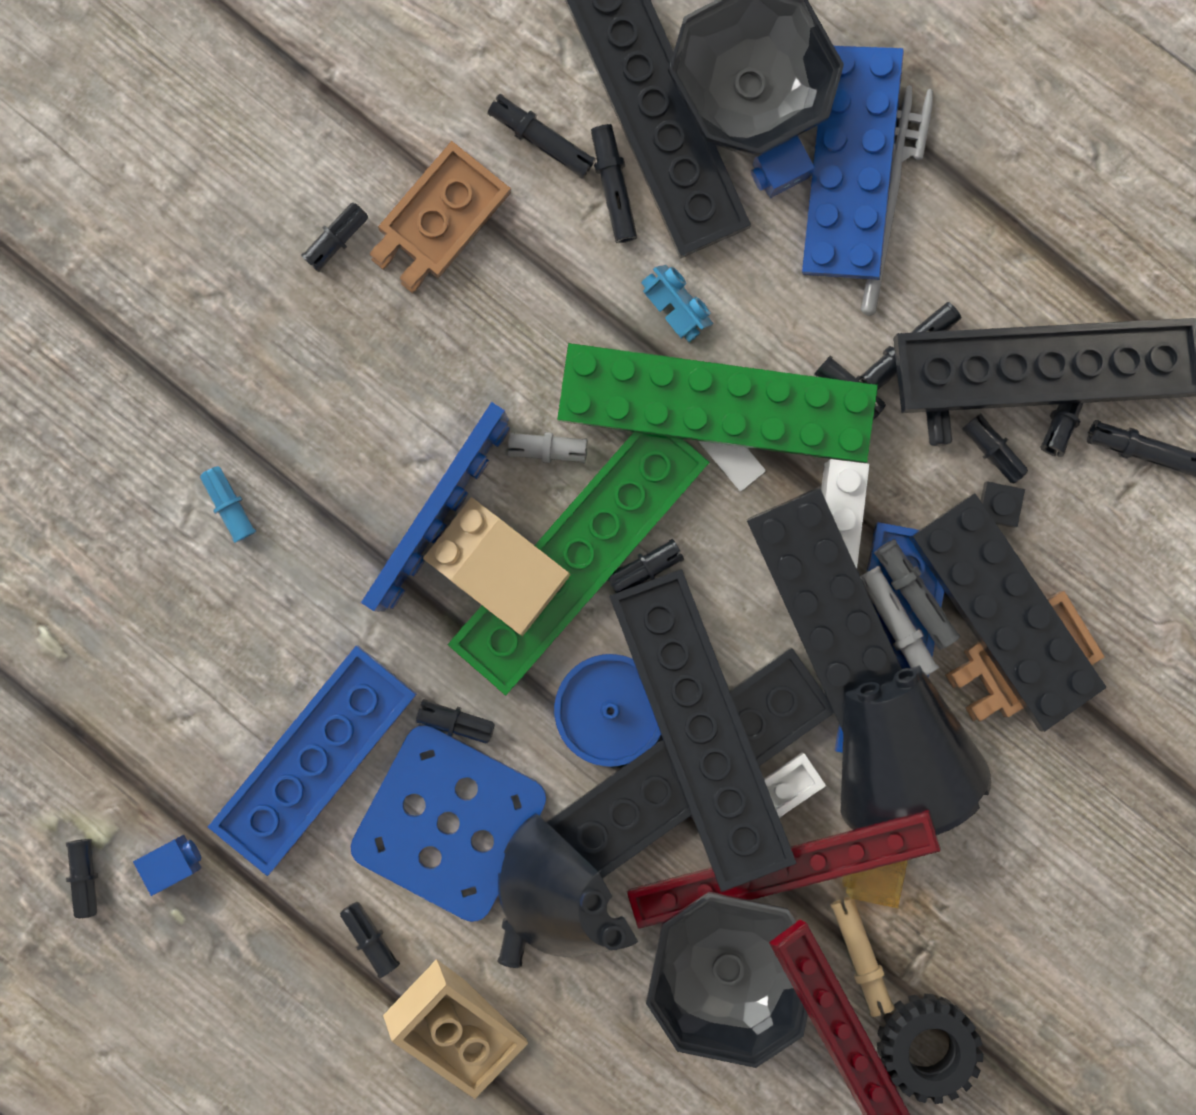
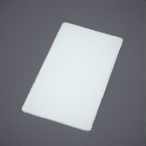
(735, 462)

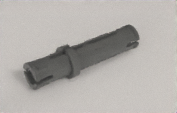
(912, 587)

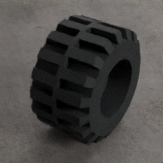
(946, 1075)

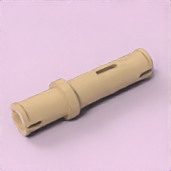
(867, 970)

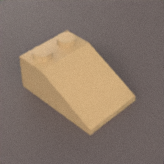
(496, 566)
(453, 1030)

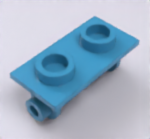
(670, 289)

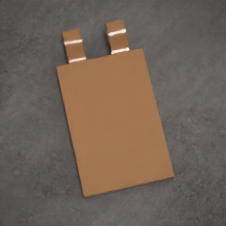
(439, 215)
(1000, 694)

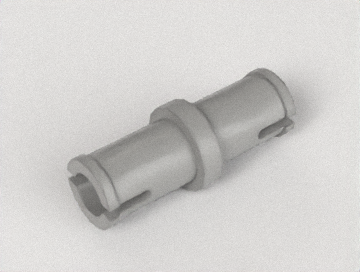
(547, 447)

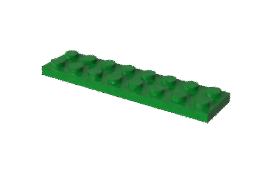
(717, 403)
(590, 545)

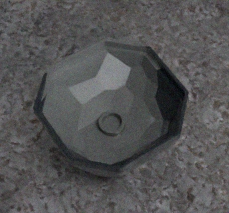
(755, 72)
(721, 983)

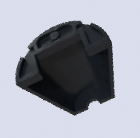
(908, 756)
(557, 896)

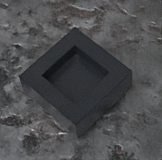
(1003, 503)

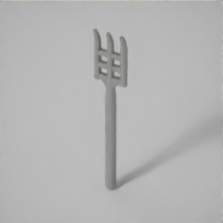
(900, 154)

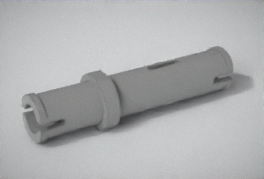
(897, 621)

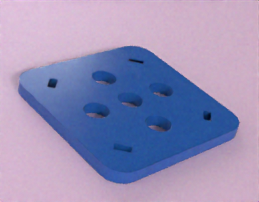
(408, 834)

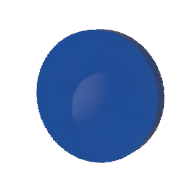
(605, 711)

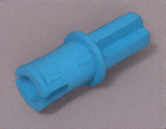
(227, 503)

